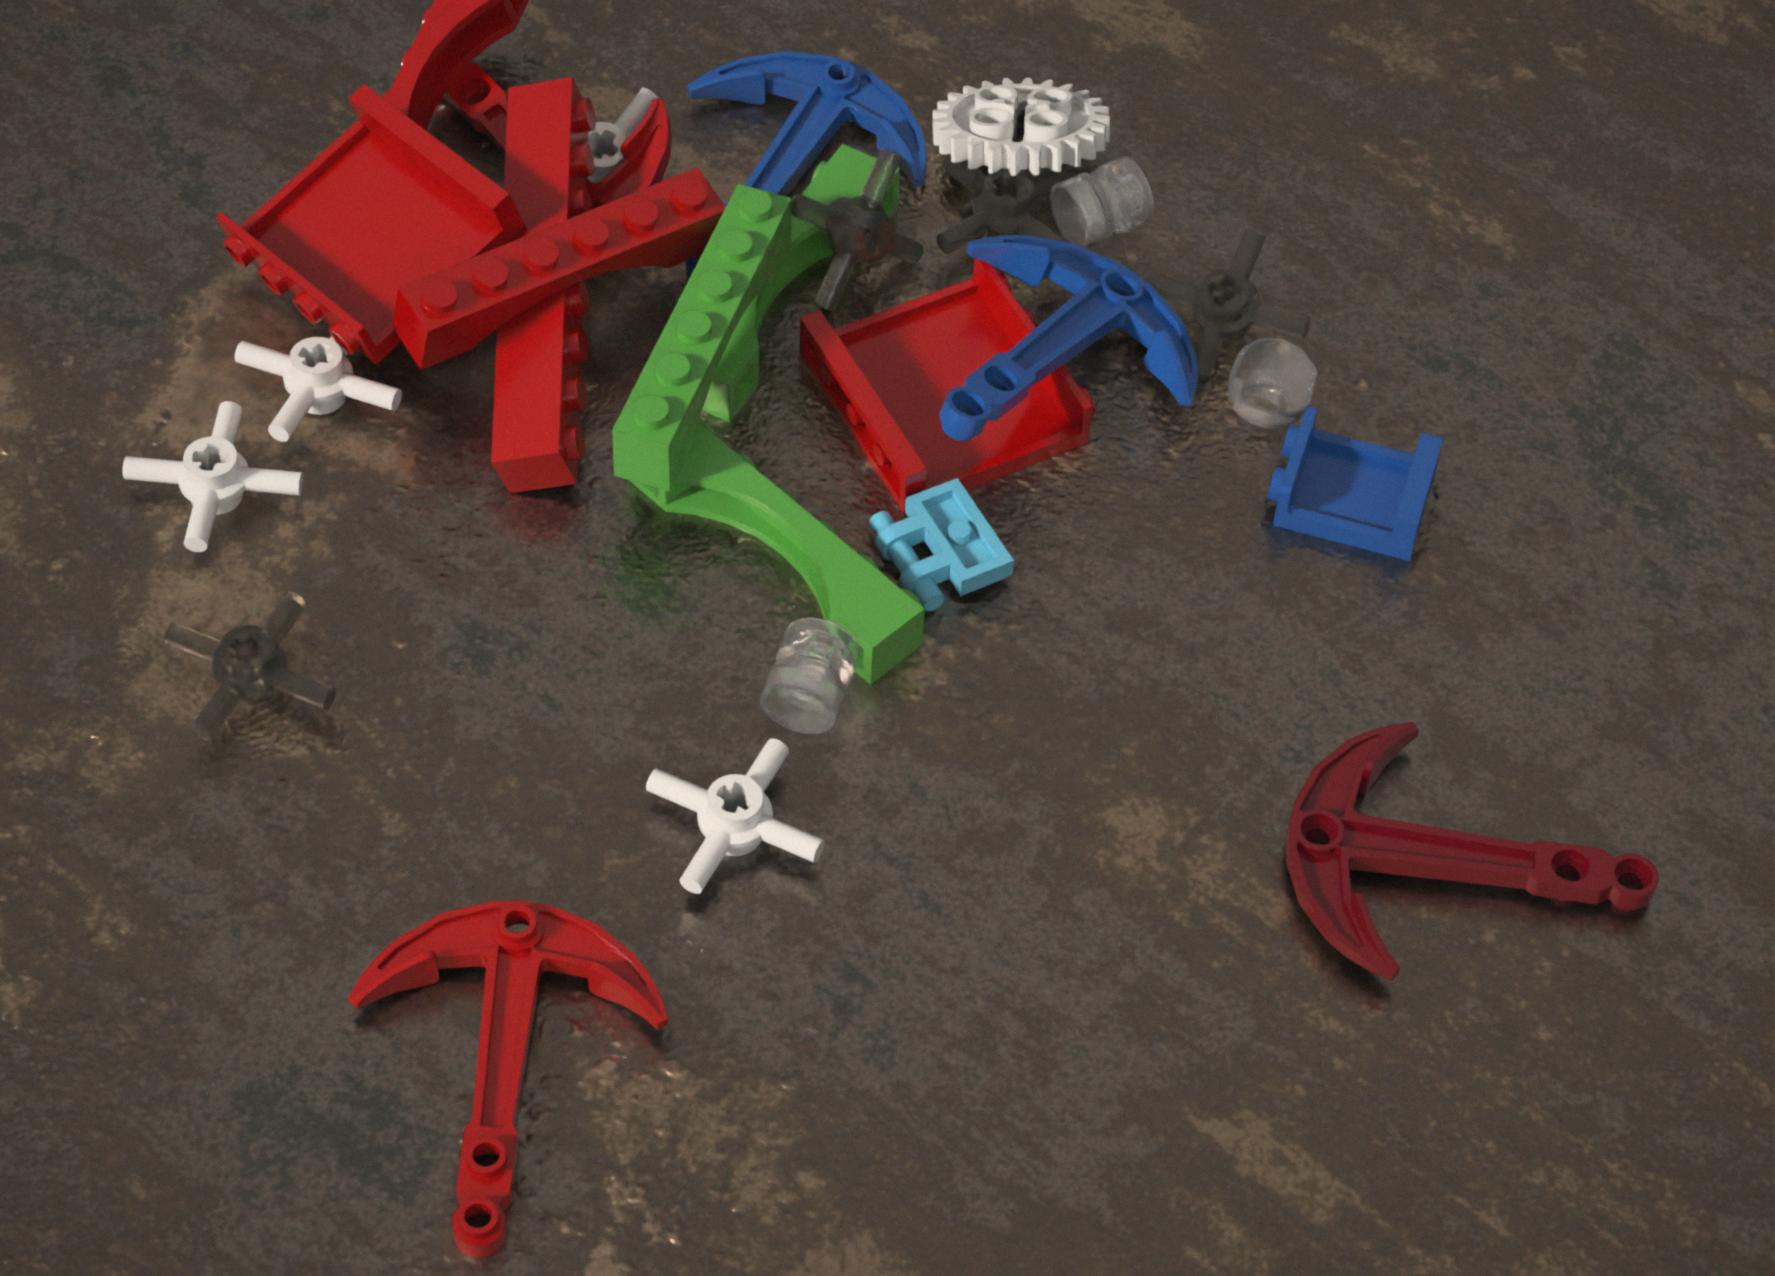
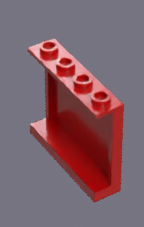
(368, 219)
(899, 364)

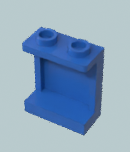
(1353, 488)

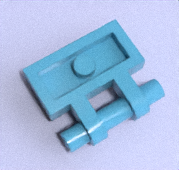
(955, 533)

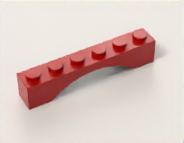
(447, 41)
(473, 298)

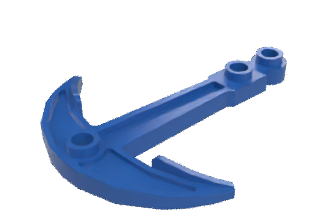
(828, 96)
(1103, 299)

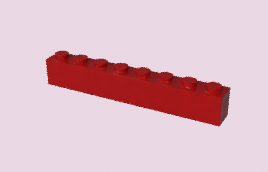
(544, 345)

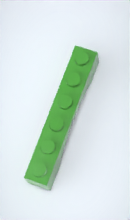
(739, 366)
(669, 396)
(846, 584)

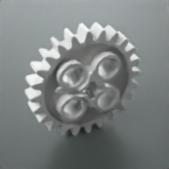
(1057, 126)

